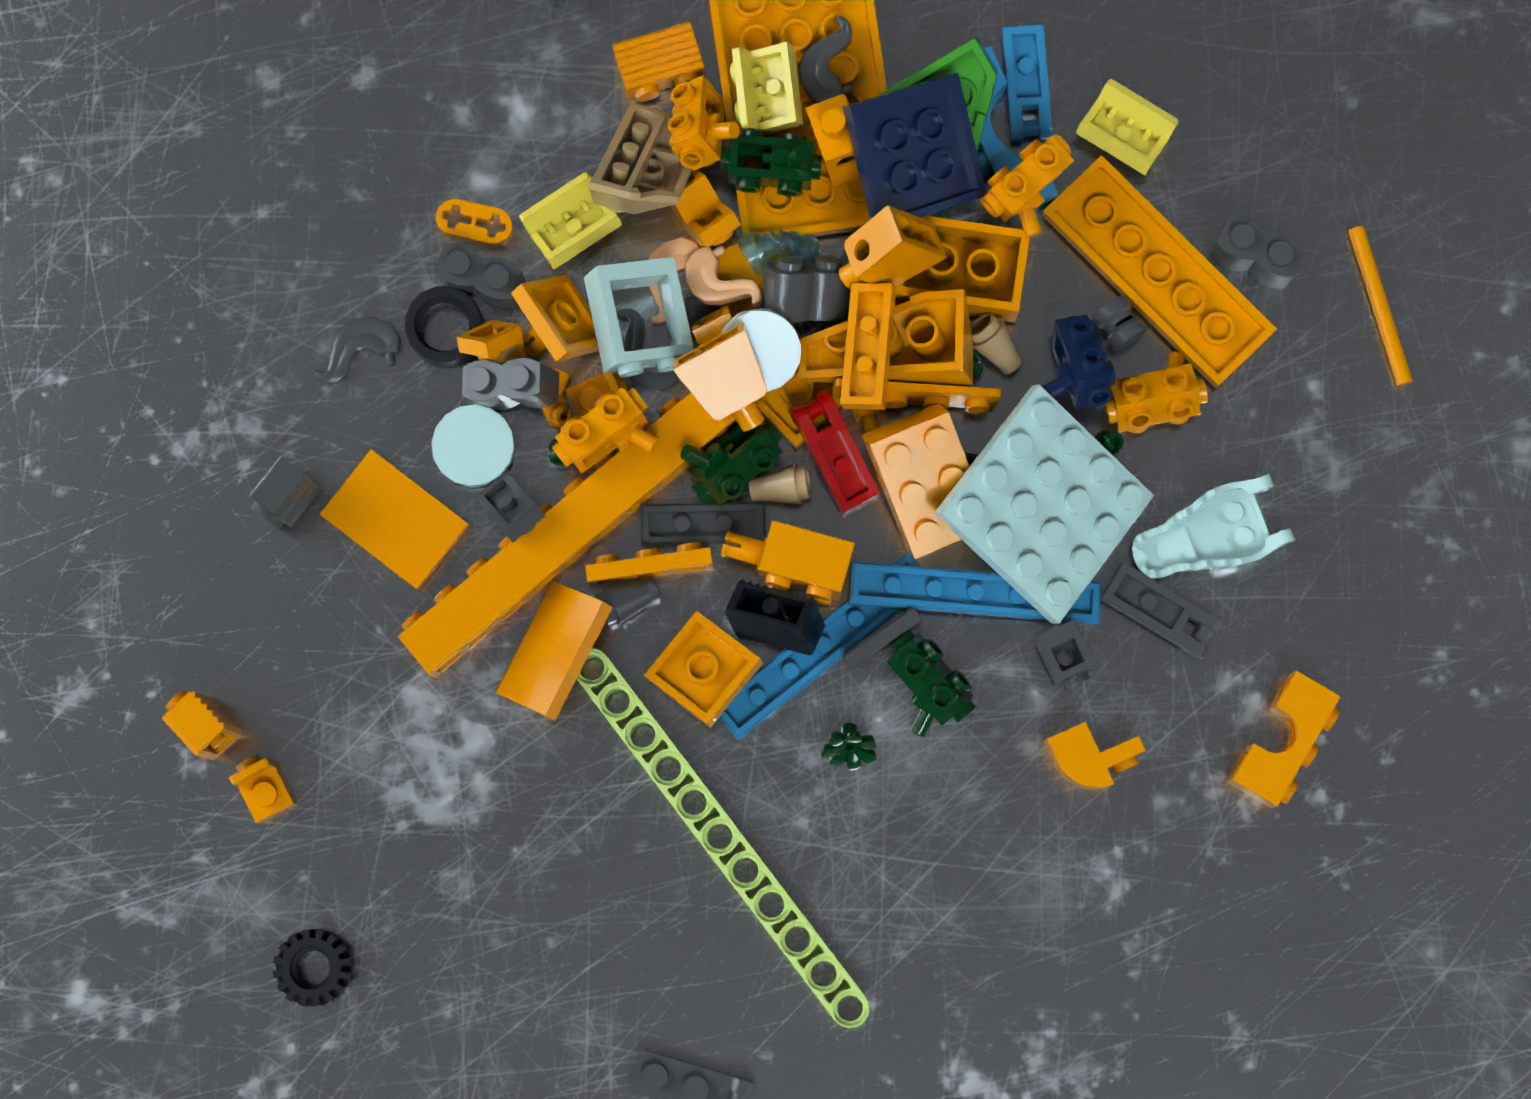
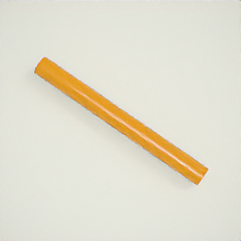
(1380, 306)

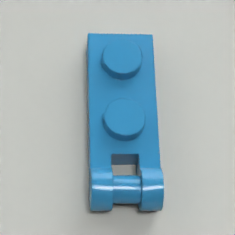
(1026, 81)

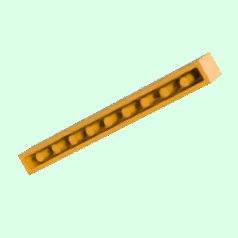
(560, 538)

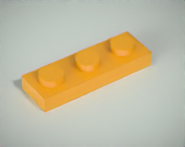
(868, 346)
(649, 562)

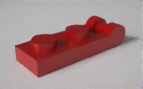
(834, 452)

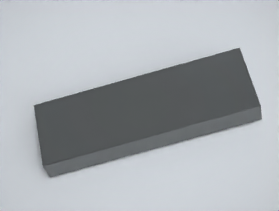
(696, 522)

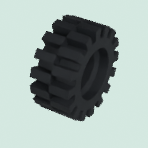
(288, 961)

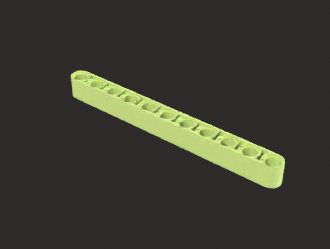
(739, 848)

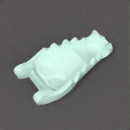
(1215, 531)

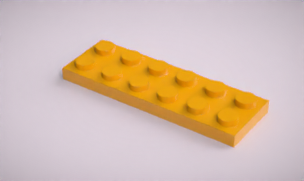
(1159, 271)

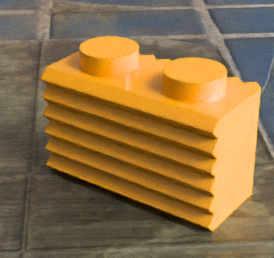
(658, 61)
(200, 724)

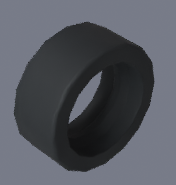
(416, 313)

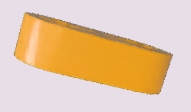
(476, 214)

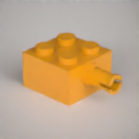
(796, 560)

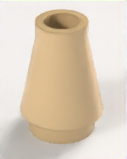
(995, 343)
(782, 485)

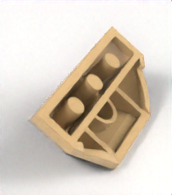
(639, 165)

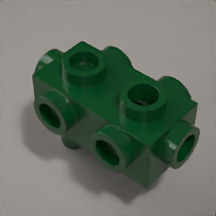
(782, 162)
(731, 462)
(935, 686)

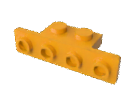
(899, 394)

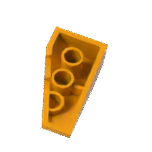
(927, 345)

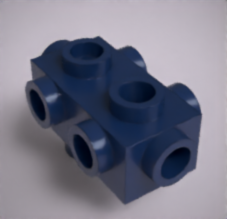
(1081, 363)

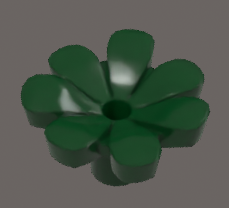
(849, 747)

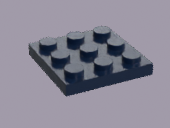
(916, 148)

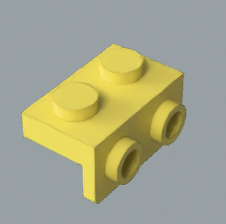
(766, 88)
(1127, 126)
(568, 221)

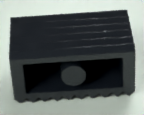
(775, 617)

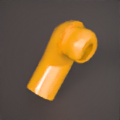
(560, 412)

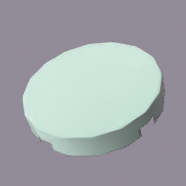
(773, 343)
(473, 445)

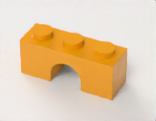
(1306, 710)

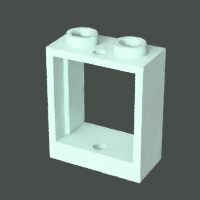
(627, 275)

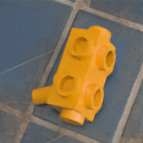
(698, 124)
(1019, 190)
(1156, 397)
(608, 426)

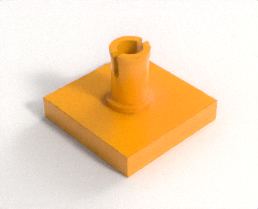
(557, 317)

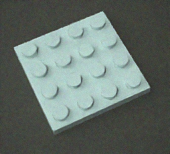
(1044, 504)

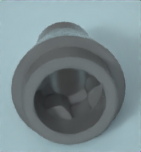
(628, 599)

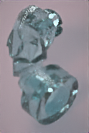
(763, 248)

